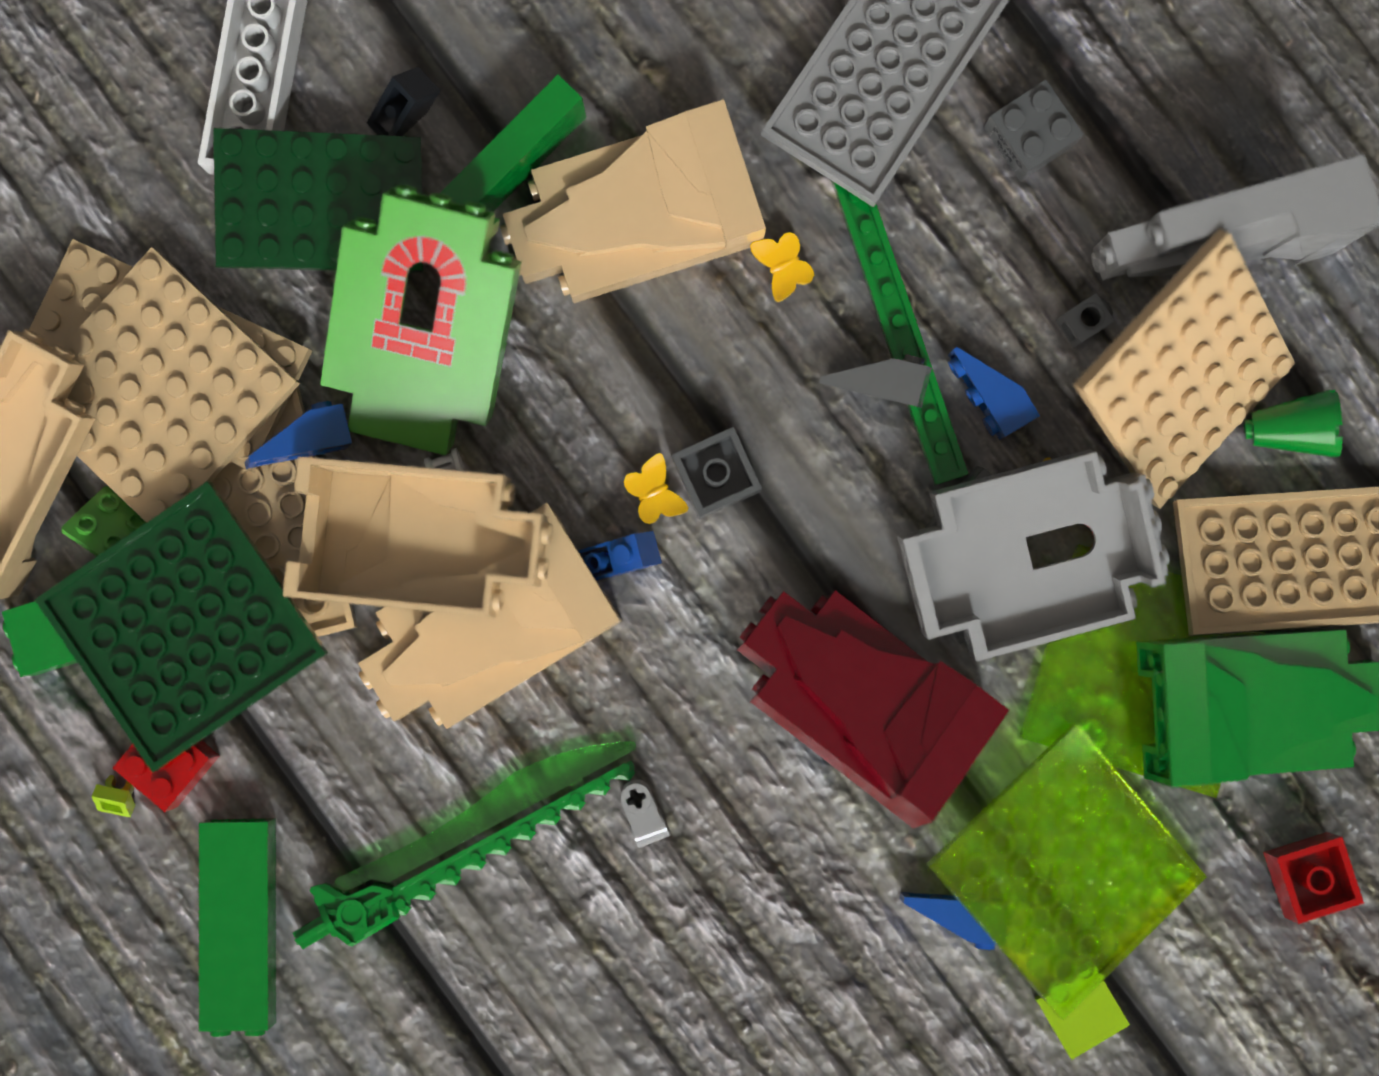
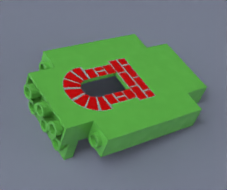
(405, 378)

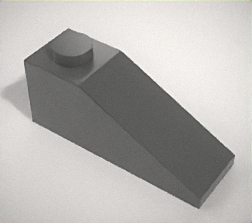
(889, 379)

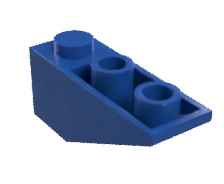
(999, 398)
(622, 555)

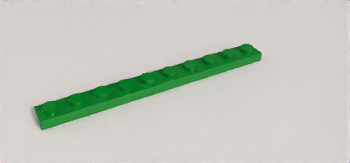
(901, 331)

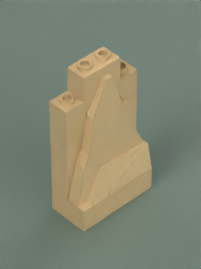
(638, 207)
(37, 444)
(413, 538)
(473, 660)

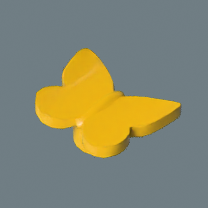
(783, 264)
(654, 492)

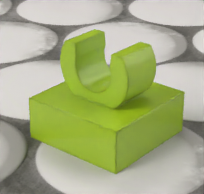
(114, 800)

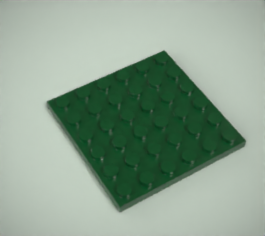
(181, 626)

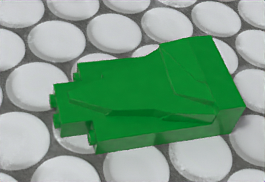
(1255, 705)

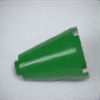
(1299, 425)

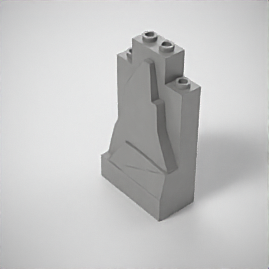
(1282, 218)

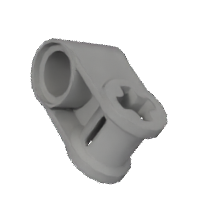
(645, 818)

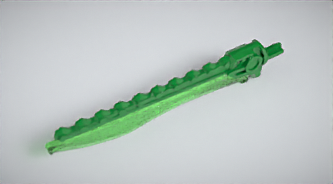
(370, 909)

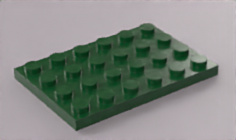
(294, 191)

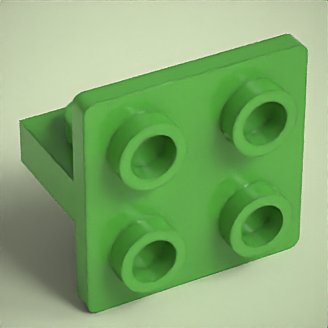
(102, 522)

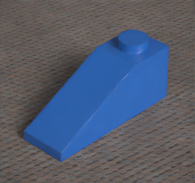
(312, 434)
(950, 914)

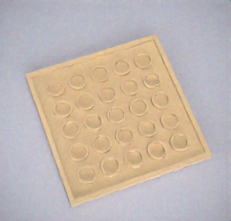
(1187, 368)
(168, 387)

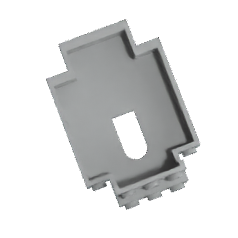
(978, 570)

